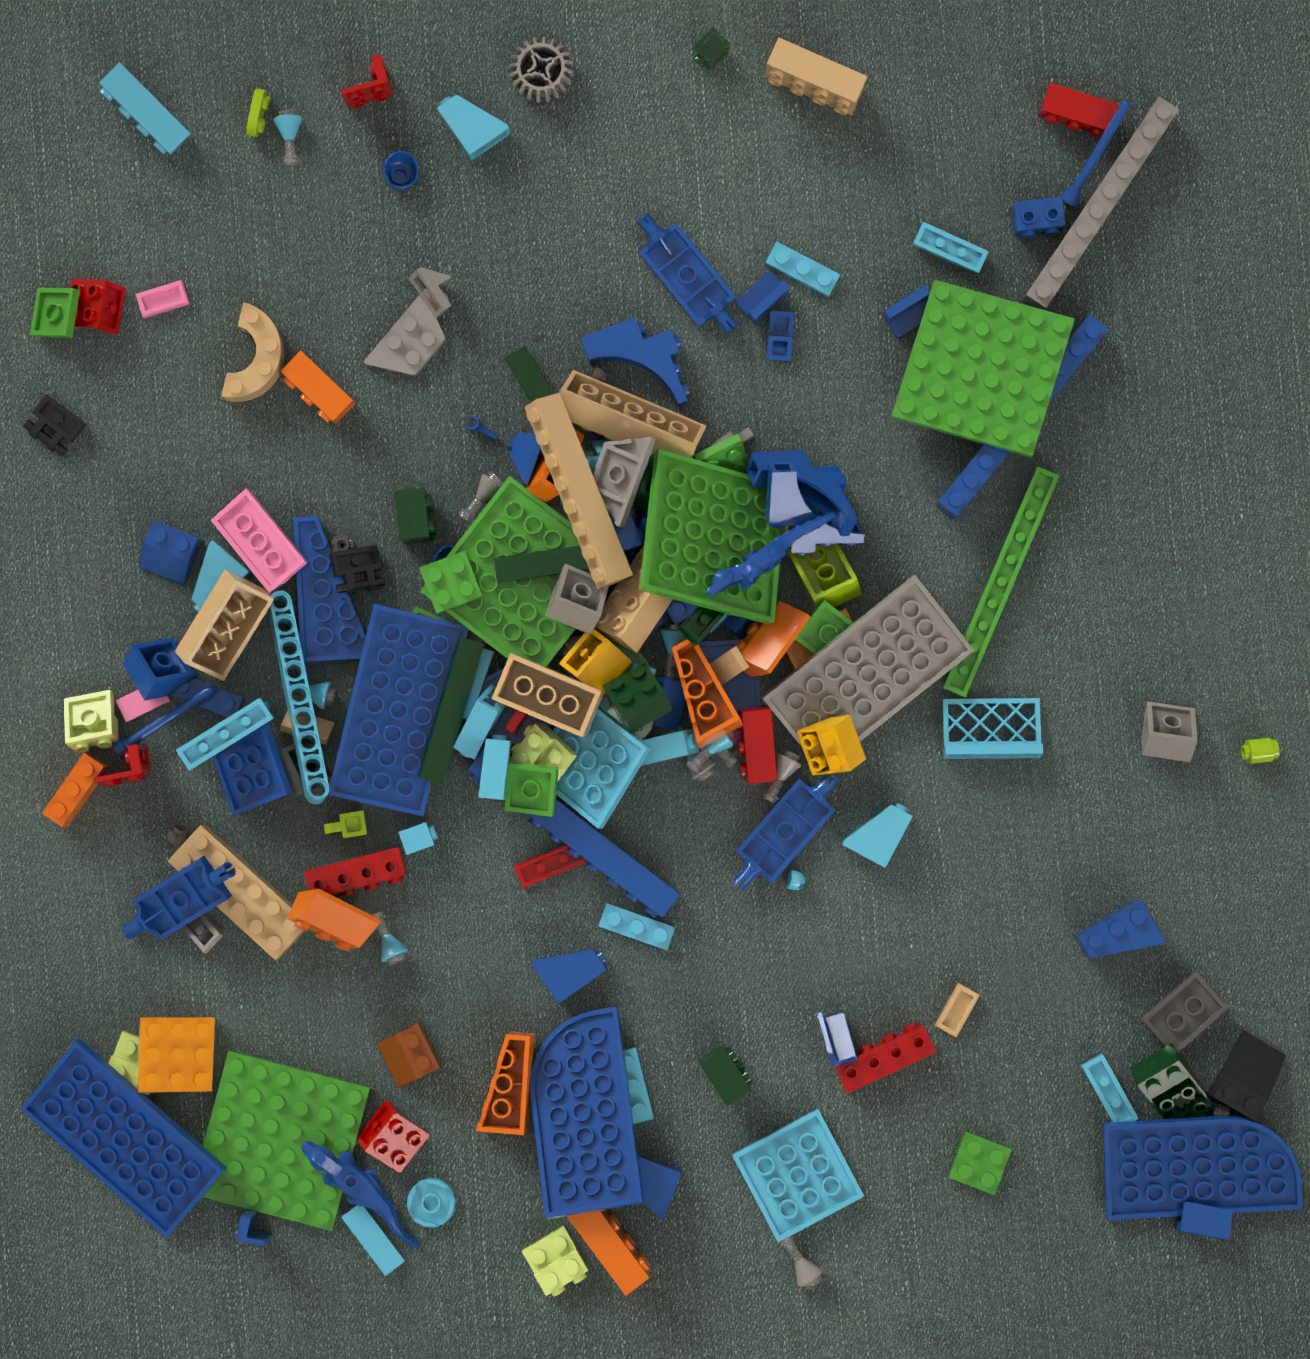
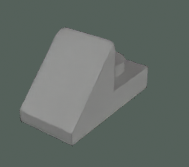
(428, 286)
(203, 933)

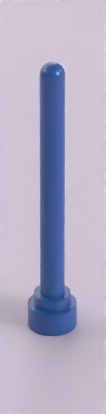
(1073, 194)
(121, 746)

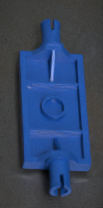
(687, 274)
(785, 830)
(180, 899)

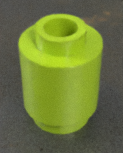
(1260, 750)

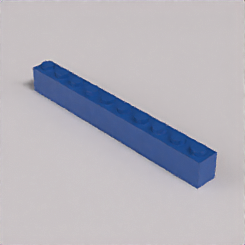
(990, 457)
(601, 855)

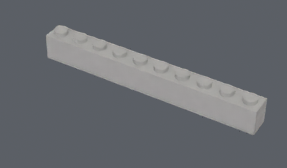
(1100, 204)

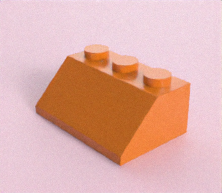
(769, 642)
(332, 919)

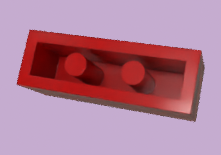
(1077, 110)
(756, 745)

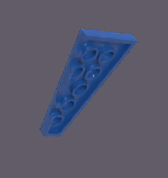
(326, 619)

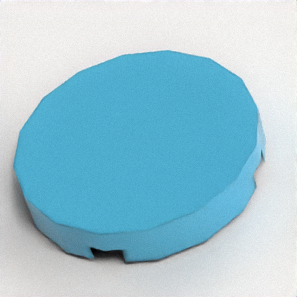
(431, 1202)

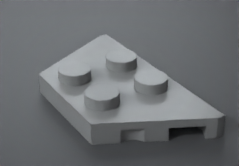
(409, 341)
(620, 474)

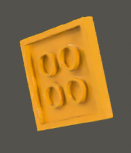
(175, 1054)

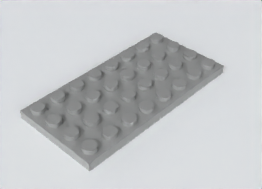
(873, 664)

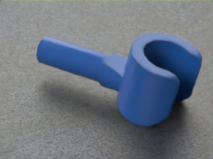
(479, 428)

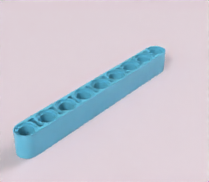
(296, 709)

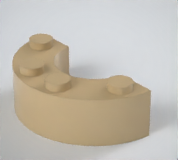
(267, 362)

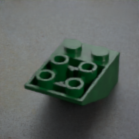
(1171, 1085)

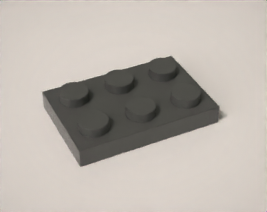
(1184, 1012)

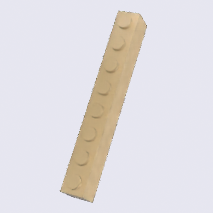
(578, 490)

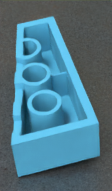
(144, 109)

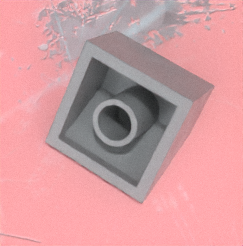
(576, 600)
(1169, 732)

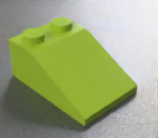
(826, 575)

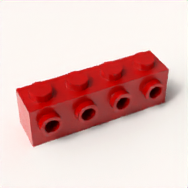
(358, 872)
(886, 1057)

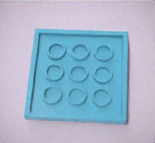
(602, 768)
(797, 1175)

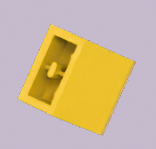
(595, 661)
(831, 745)

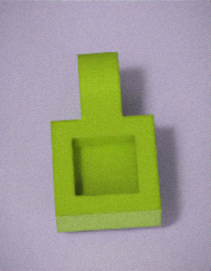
(350, 824)

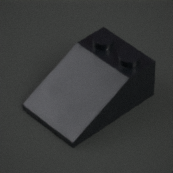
(1248, 1076)

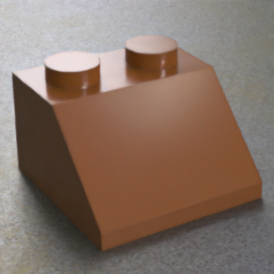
(409, 1054)

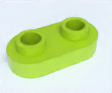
(259, 104)

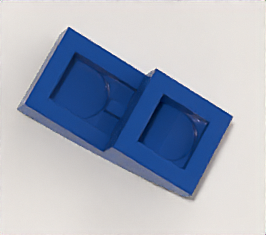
(780, 335)

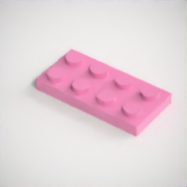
(259, 541)

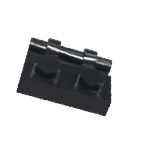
(58, 418)
(356, 561)

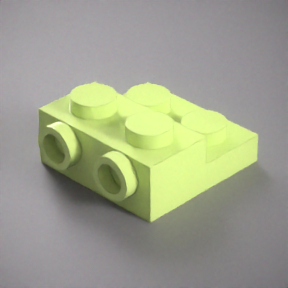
(90, 721)
(543, 748)
(126, 1058)
(556, 1261)

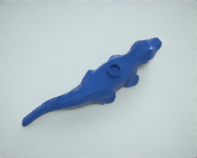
(765, 559)
(361, 1186)

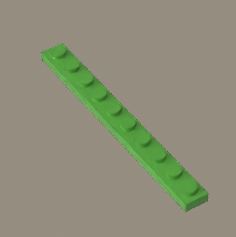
(1002, 578)

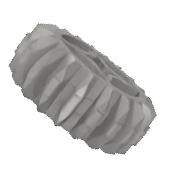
(532, 74)

